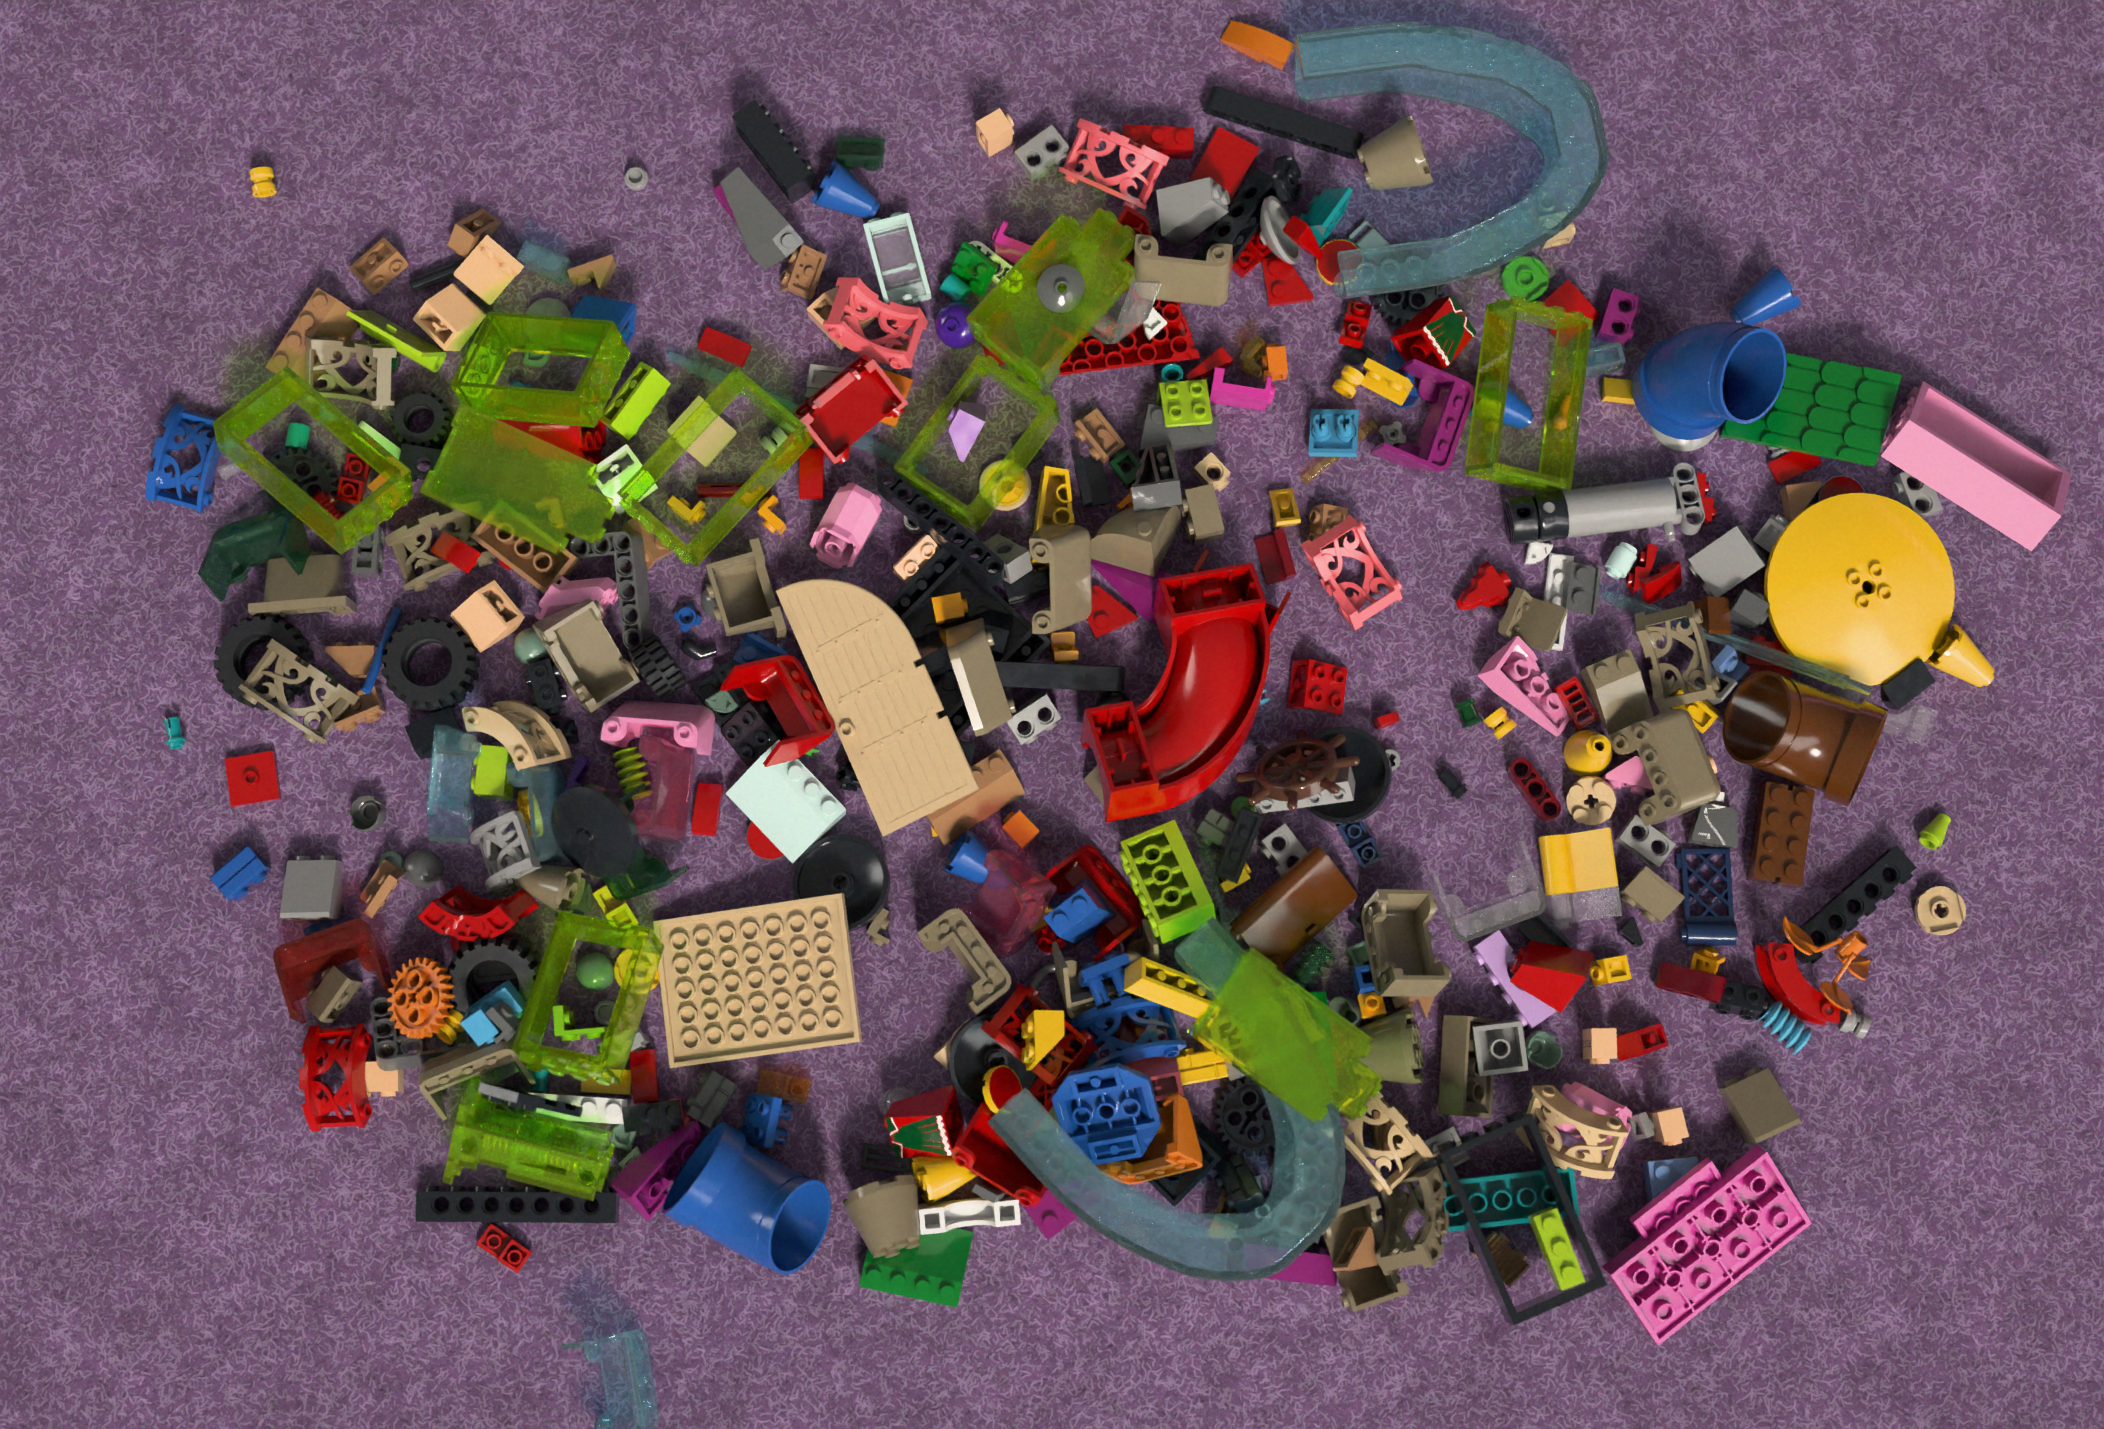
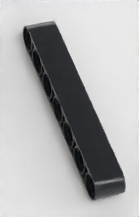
(1282, 122)
(943, 536)
(1061, 676)

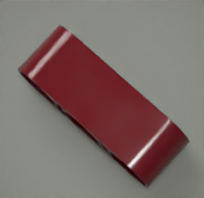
(1545, 794)
(1690, 982)

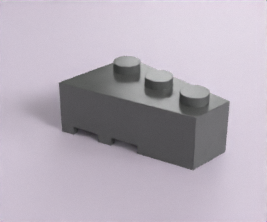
(1181, 437)
(1157, 480)

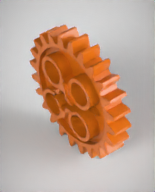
(420, 998)

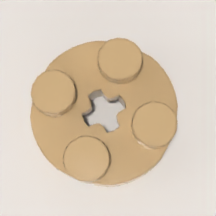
(1584, 812)
(1947, 899)

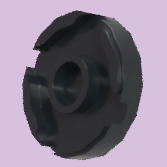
(1285, 178)

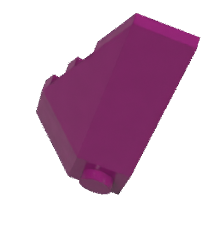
(1134, 587)
(649, 1175)

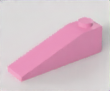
(1519, 681)

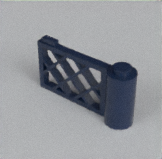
(1703, 929)

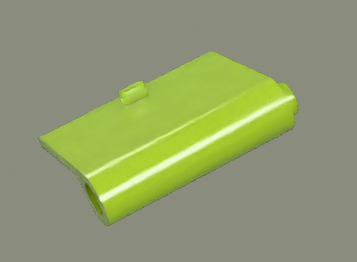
(400, 338)

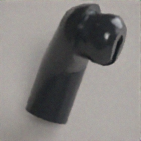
(696, 652)

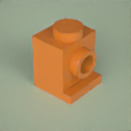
(1274, 362)

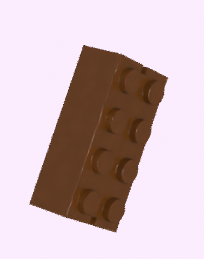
(1780, 834)

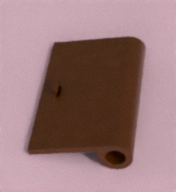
(1294, 907)

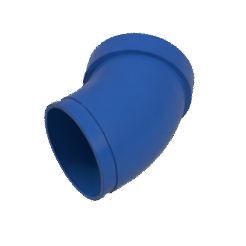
(1683, 378)
(750, 1202)

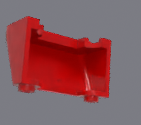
(850, 407)
(992, 1159)

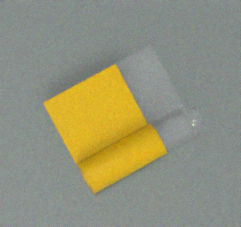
(1579, 877)

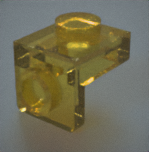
(1251, 353)

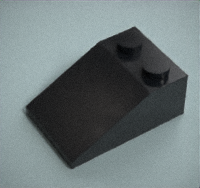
(1177, 1186)

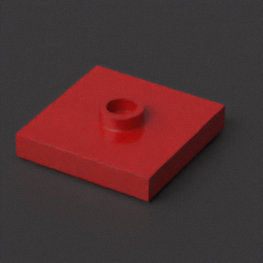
(252, 778)

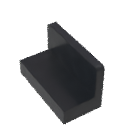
(1091, 482)
(1907, 685)
(1542, 930)

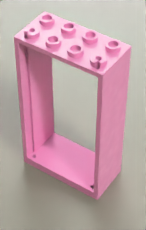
(1976, 465)

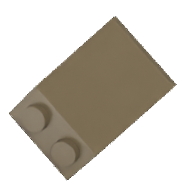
(1618, 691)

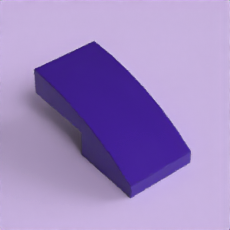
(578, 770)

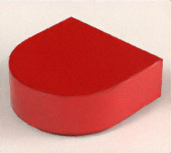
(1386, 720)

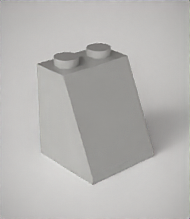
(1190, 209)
(1727, 561)
(312, 889)

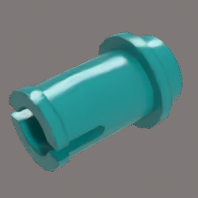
(174, 733)
(541, 1081)

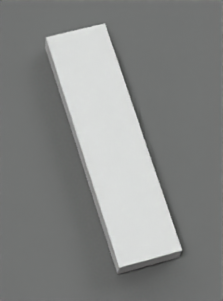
(1554, 589)

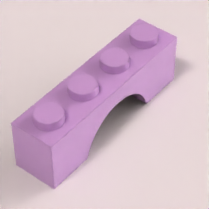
(1494, 954)

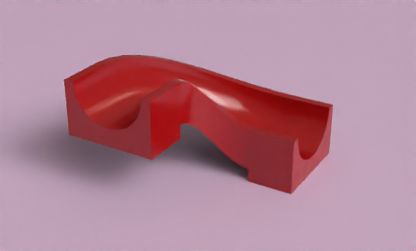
(1201, 707)

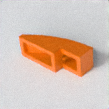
(1258, 44)

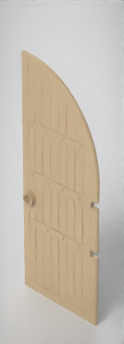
(878, 700)

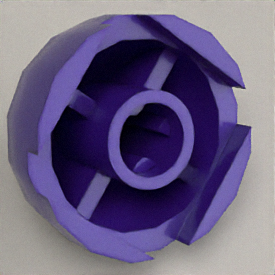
(952, 325)

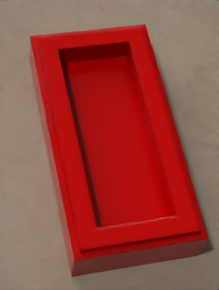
(1792, 465)

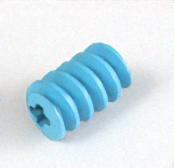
(1786, 1026)

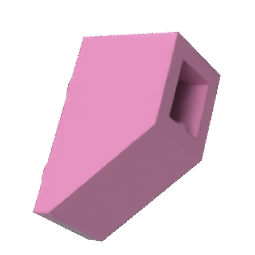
(1629, 775)

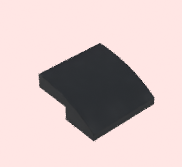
(712, 684)

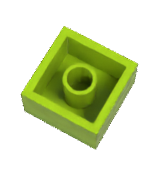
(491, 774)

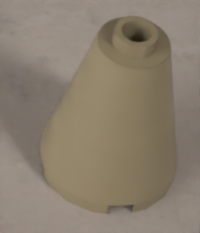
(554, 886)

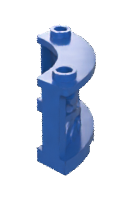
(159, 480)
(1094, 1021)

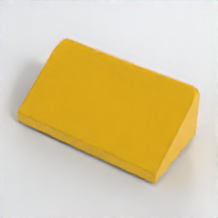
(1617, 391)
(1702, 711)

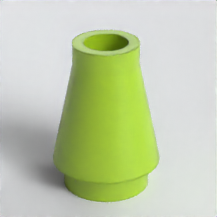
(1934, 833)

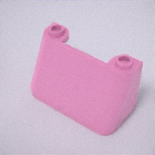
(691, 723)

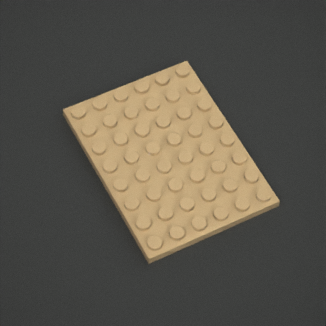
(758, 981)

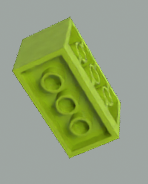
(1166, 881)

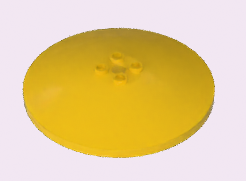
(1819, 597)

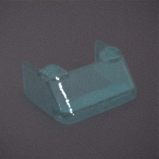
(450, 784)
(625, 1379)

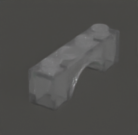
(1915, 721)

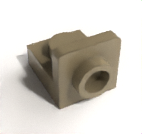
(879, 923)

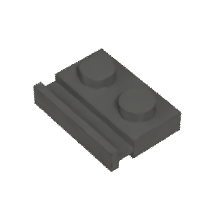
(1577, 588)

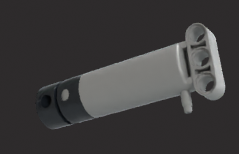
(1607, 509)

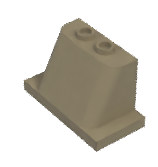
(315, 590)
(744, 594)

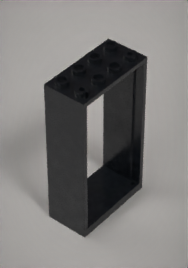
(1551, 1299)

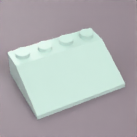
(786, 804)

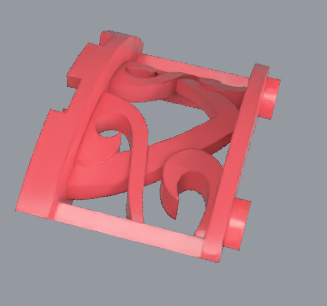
(1092, 135)
(851, 335)
(1350, 605)

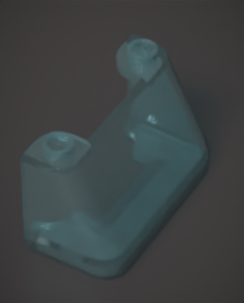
(544, 787)

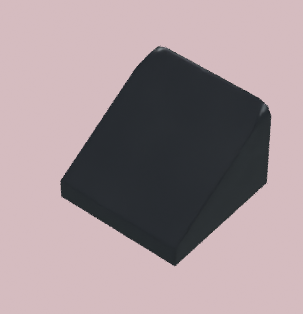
(1630, 932)

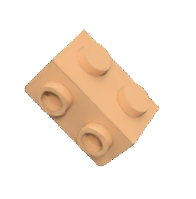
(915, 558)

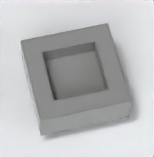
(1641, 1125)

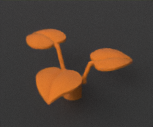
(1847, 953)

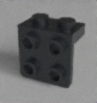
(753, 731)

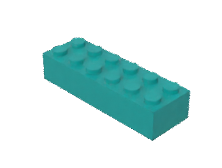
(1508, 1197)

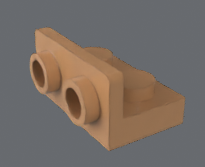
(378, 266)
(803, 272)
(1323, 518)
(381, 887)

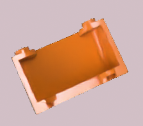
(1170, 1151)

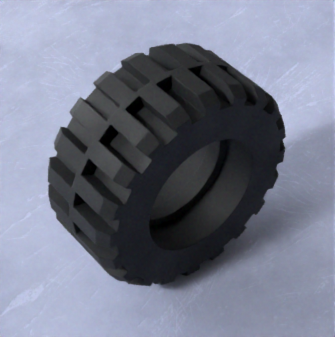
(241, 641)
(404, 646)
(500, 948)

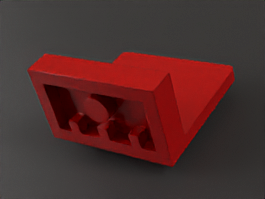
(1317, 686)

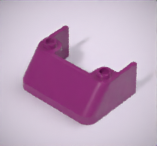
(1444, 423)

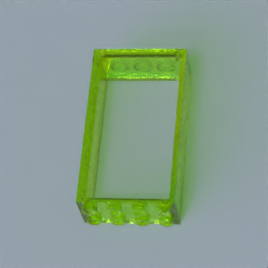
(270, 400)
(1563, 402)
(749, 493)

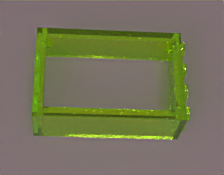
(544, 335)
(1012, 466)
(627, 1012)

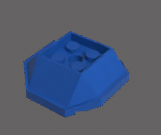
(1105, 1133)

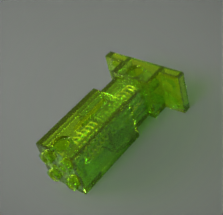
(530, 1147)

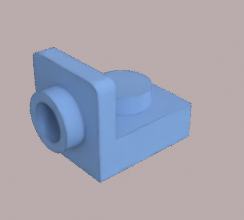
(1730, 665)

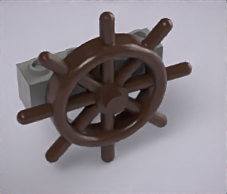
(1300, 779)

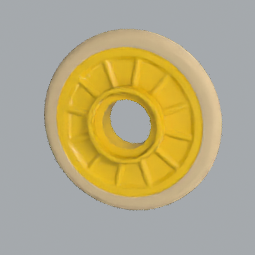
(1016, 495)

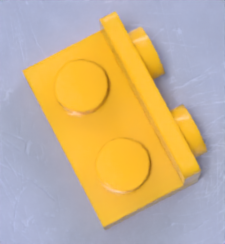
(1386, 382)

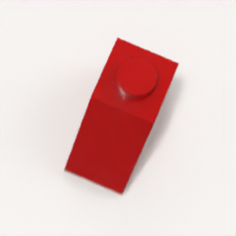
(1641, 1041)

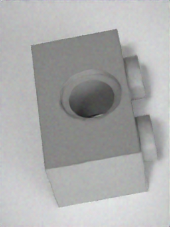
(1015, 558)

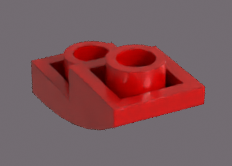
(1251, 256)
(1355, 324)
(724, 347)
(811, 474)
(354, 480)
(1709, 508)
(455, 552)
(1646, 560)
(1661, 584)
(706, 809)
(644, 1076)
(504, 1247)

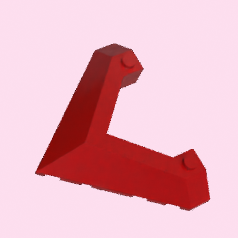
(1168, 345)

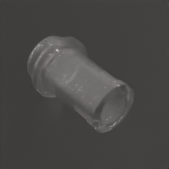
(228, 470)

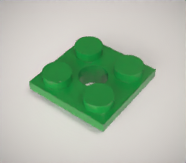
(964, 268)

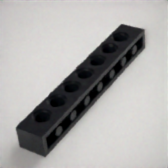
(429, 1211)

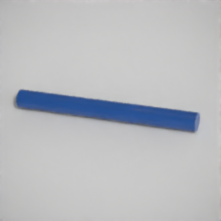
(376, 663)

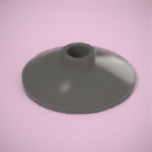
(1048, 291)

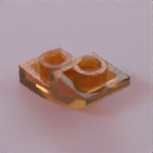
(783, 1086)

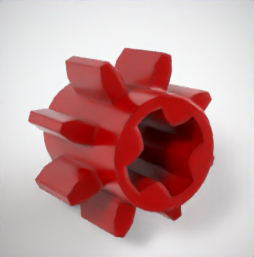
(1046, 937)

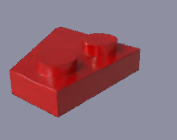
(1283, 283)
(1107, 613)

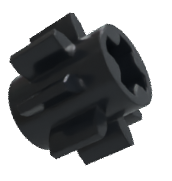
(847, 777)

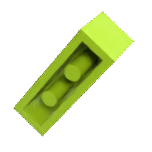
(635, 401)
(1556, 1248)

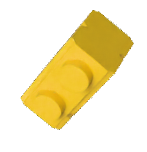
(1200, 1066)

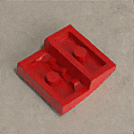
(1572, 301)

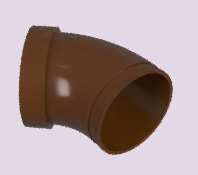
(1802, 733)

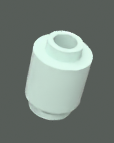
(1621, 561)

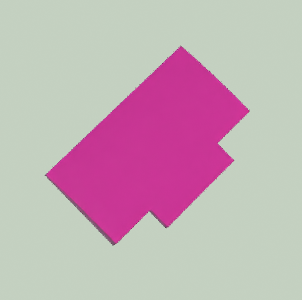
(1704, 1239)

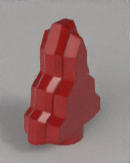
(1485, 589)

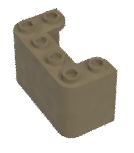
(1401, 944)

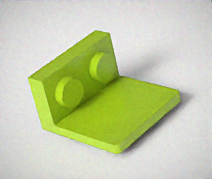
(1185, 403)
(563, 1023)

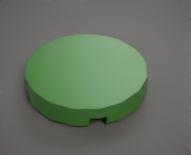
(1525, 278)

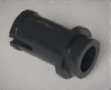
(1453, 784)

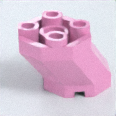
(846, 525)
(572, 592)
(1594, 1102)

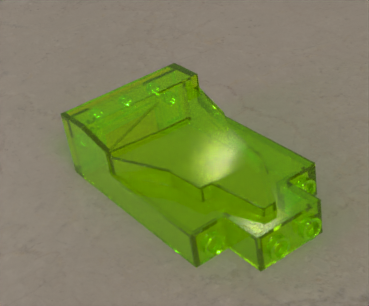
(1027, 333)
(517, 483)
(1288, 1041)

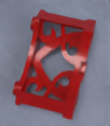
(474, 917)
(1786, 984)
(1005, 1037)
(353, 1088)

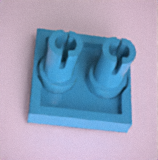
(1333, 433)

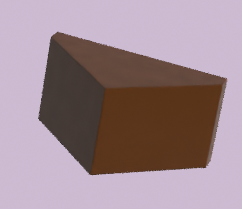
(1715, 614)

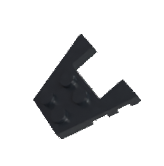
(515, 1098)

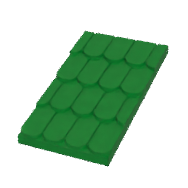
(1825, 411)

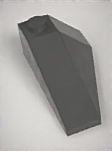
(763, 228)

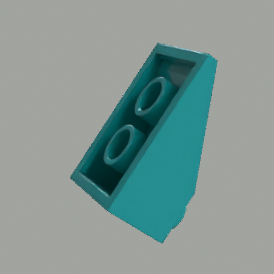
(1326, 212)

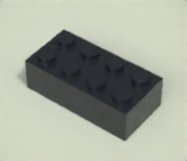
(773, 151)

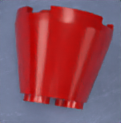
(578, 440)

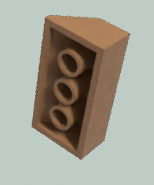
(320, 317)
(529, 561)
(997, 789)

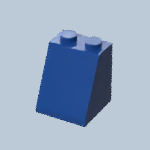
(607, 309)
(1078, 912)

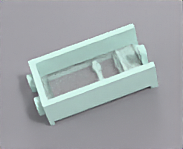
(897, 259)

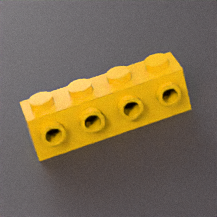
(1165, 987)

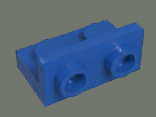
(757, 648)

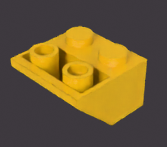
(1041, 1034)

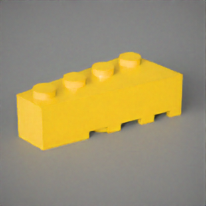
(1053, 501)

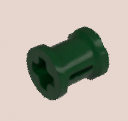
(1468, 713)

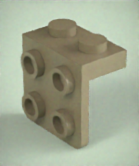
(1532, 620)

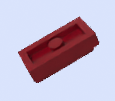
(1275, 557)

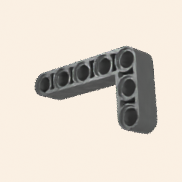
(625, 580)
(401, 1046)

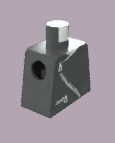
(1714, 825)

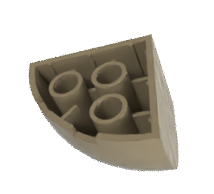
(1136, 538)

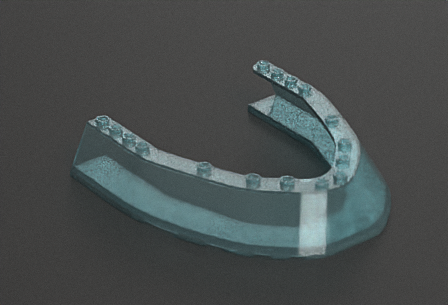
(1481, 73)
(1219, 1247)

